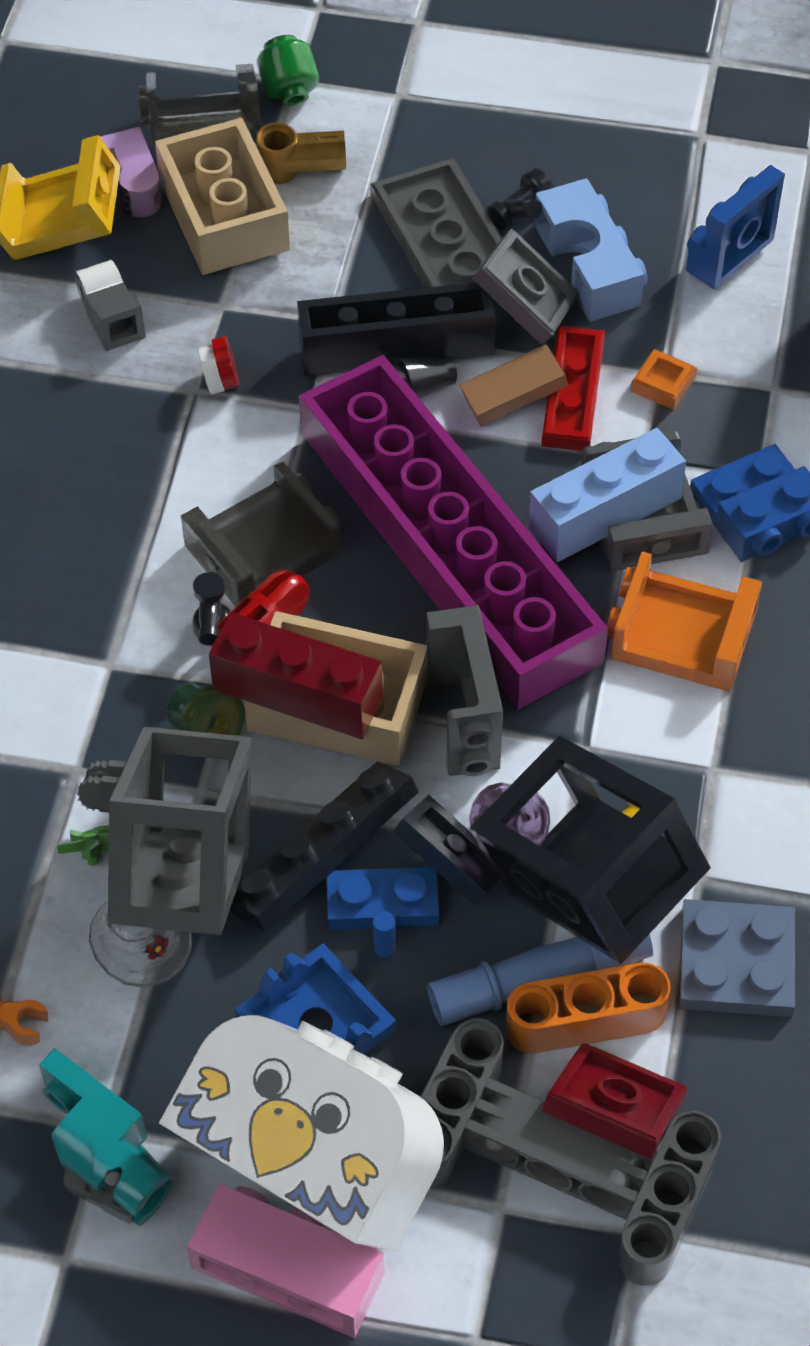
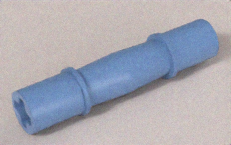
(490, 986)

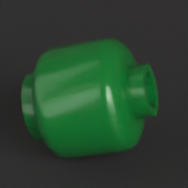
(287, 69)

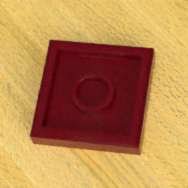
(615, 1100)

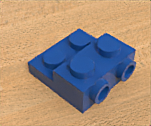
(736, 229)
(756, 502)

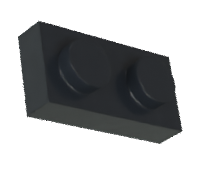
(448, 848)

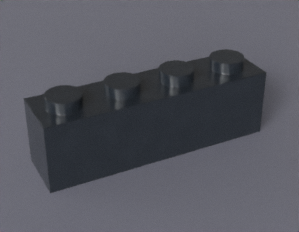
(406, 323)

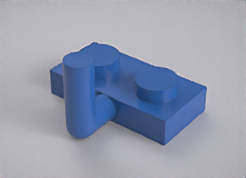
(382, 902)

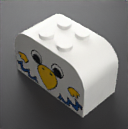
(312, 1125)

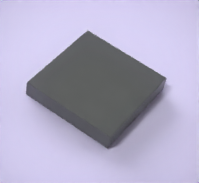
(526, 286)

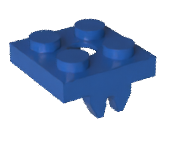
(325, 985)

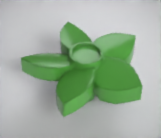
(88, 842)

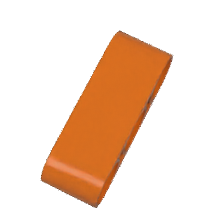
(606, 989)

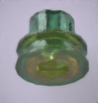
(201, 706)

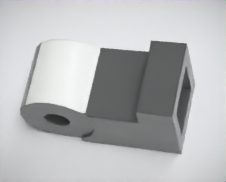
(109, 301)

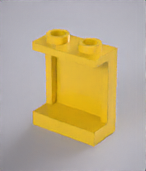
(60, 204)

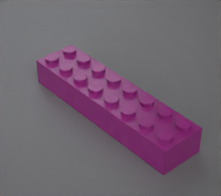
(452, 528)

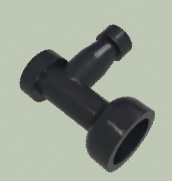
(523, 201)
(209, 590)

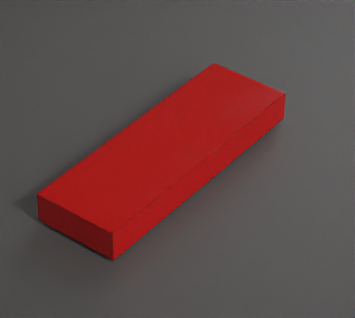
(572, 409)

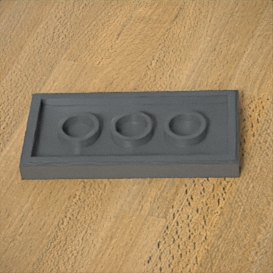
(437, 222)

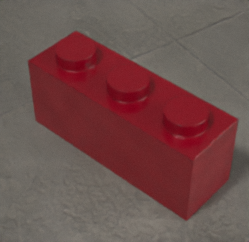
(296, 675)

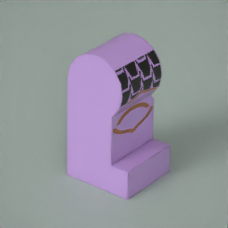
(137, 172)

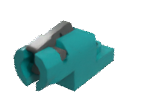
(102, 1144)

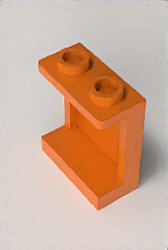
(682, 625)

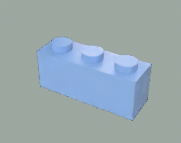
(606, 492)

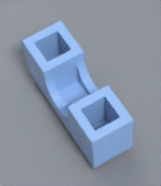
(607, 271)

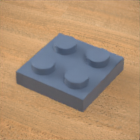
(737, 958)

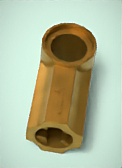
(292, 152)

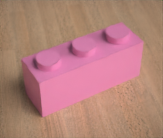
(286, 1259)

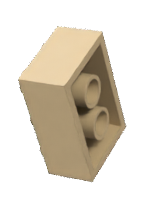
(222, 196)
(403, 688)

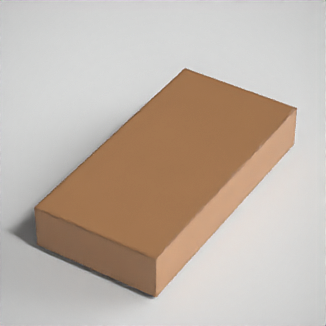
(513, 385)

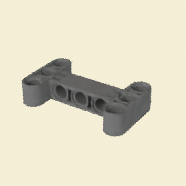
(518, 1135)

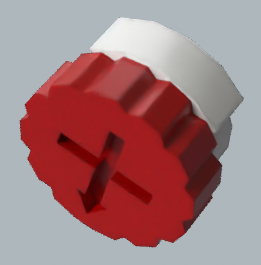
(219, 366)

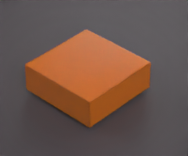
(663, 379)

